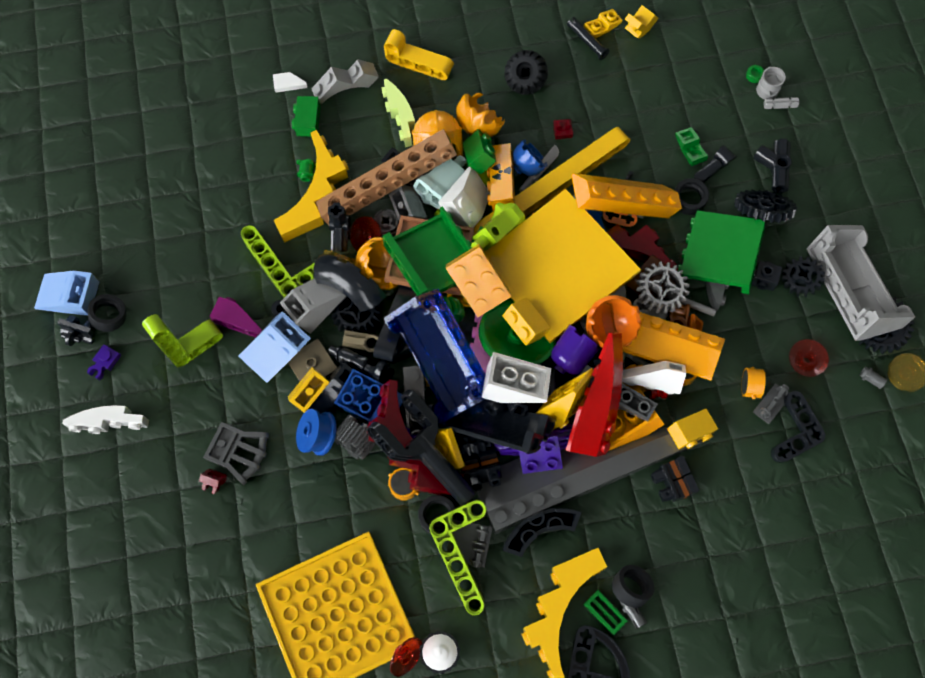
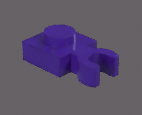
(104, 359)

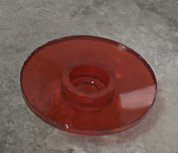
(361, 229)
(814, 352)
(405, 656)

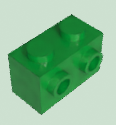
(306, 115)
(479, 151)

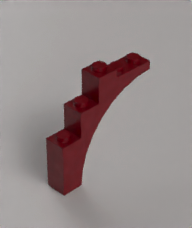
(640, 245)
(389, 415)

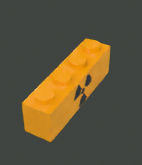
(501, 177)

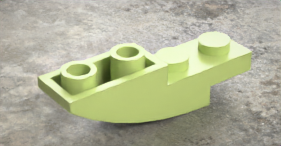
(399, 109)

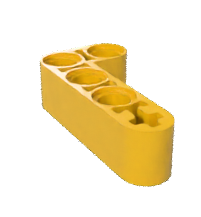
(416, 58)

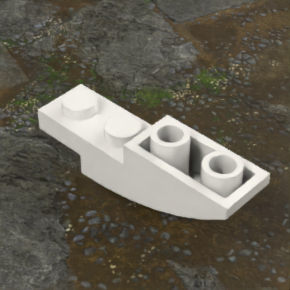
(100, 418)

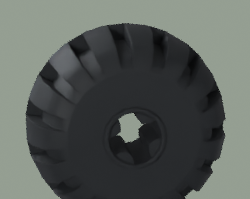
(523, 61)

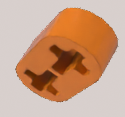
(619, 221)

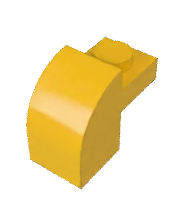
(640, 22)

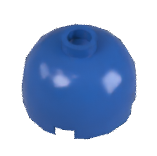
(528, 159)

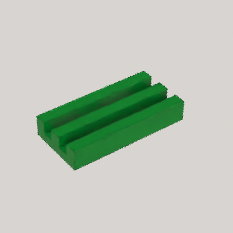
(618, 626)

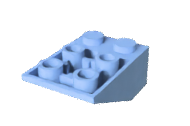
(67, 292)
(274, 346)

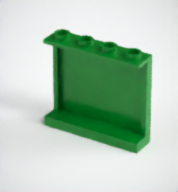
(722, 249)
(425, 251)

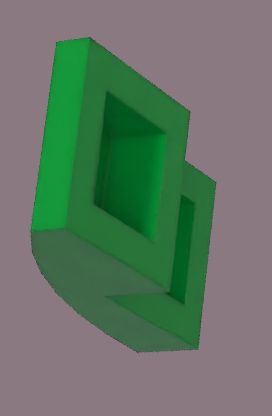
(690, 146)

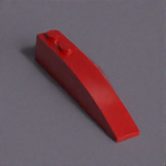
(597, 417)

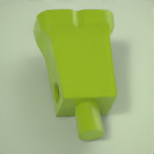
(504, 219)

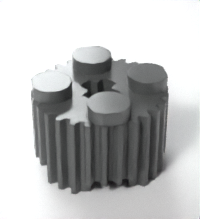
(354, 438)

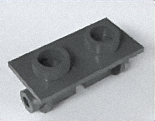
(772, 403)

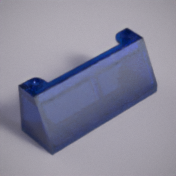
(440, 352)

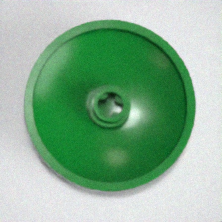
(499, 337)

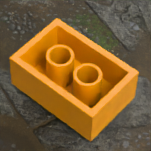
(478, 280)

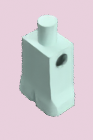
(438, 181)

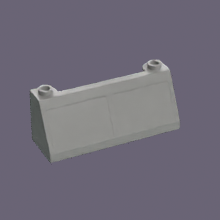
(856, 283)

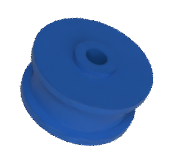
(316, 432)

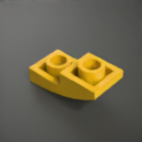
(604, 23)

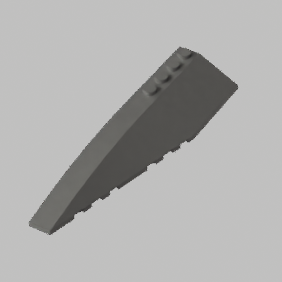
(530, 493)

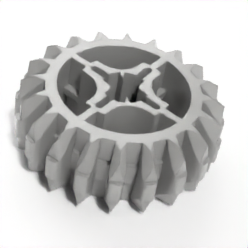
(655, 286)

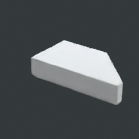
(287, 82)

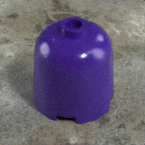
(573, 351)

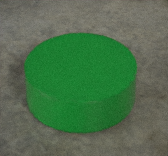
(754, 73)

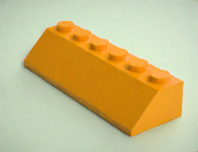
(625, 196)
(669, 341)

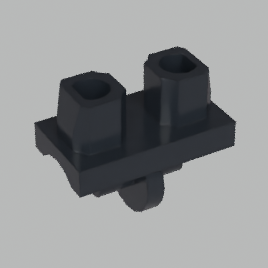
(74, 332)

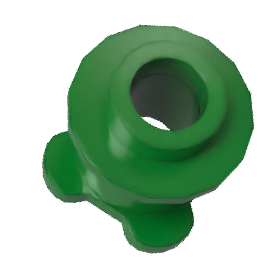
(306, 169)

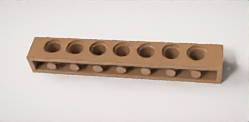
(390, 175)

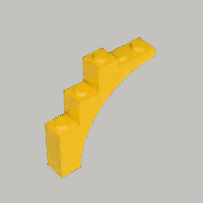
(305, 213)
(545, 632)

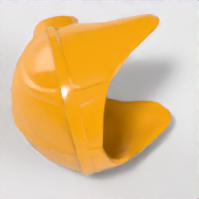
(434, 122)

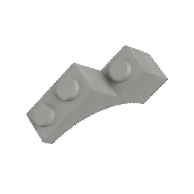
(336, 79)

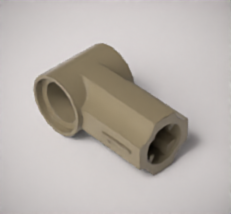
(358, 340)

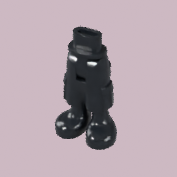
(380, 372)

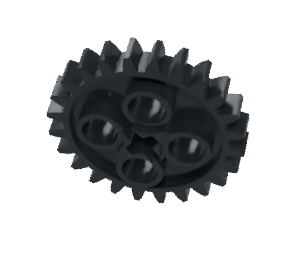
(765, 205)
(896, 341)

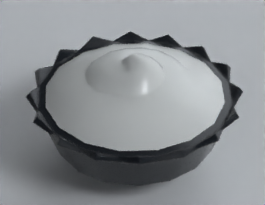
(439, 652)

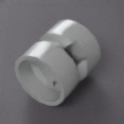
(770, 83)

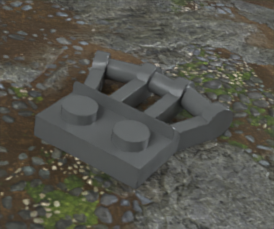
(225, 445)

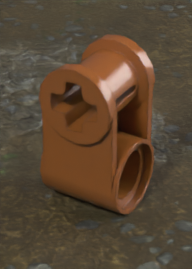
(680, 315)

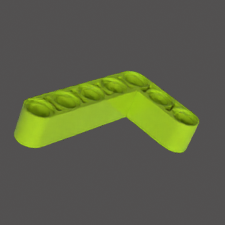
(277, 269)
(187, 347)
(456, 554)

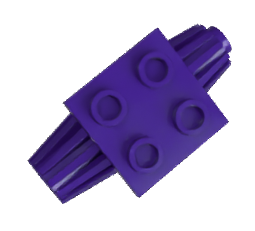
(547, 457)

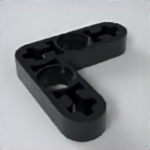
(805, 435)

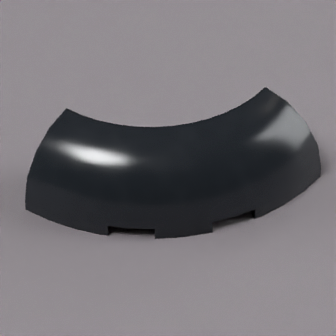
(348, 280)
(538, 523)

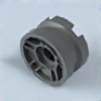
(389, 216)

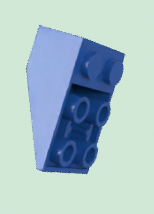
(361, 396)

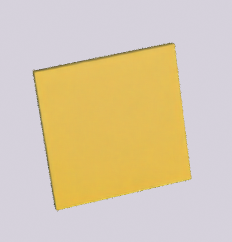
(561, 263)
(336, 612)

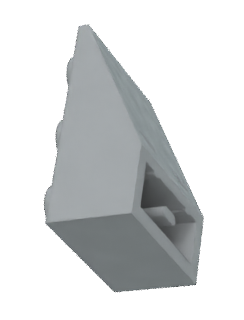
(311, 304)

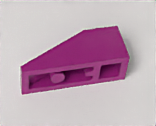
(232, 316)

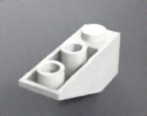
(660, 376)

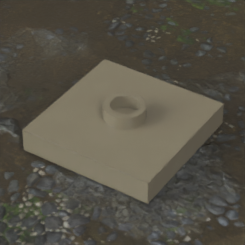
(312, 356)

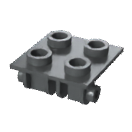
(474, 543)

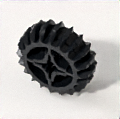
(348, 313)

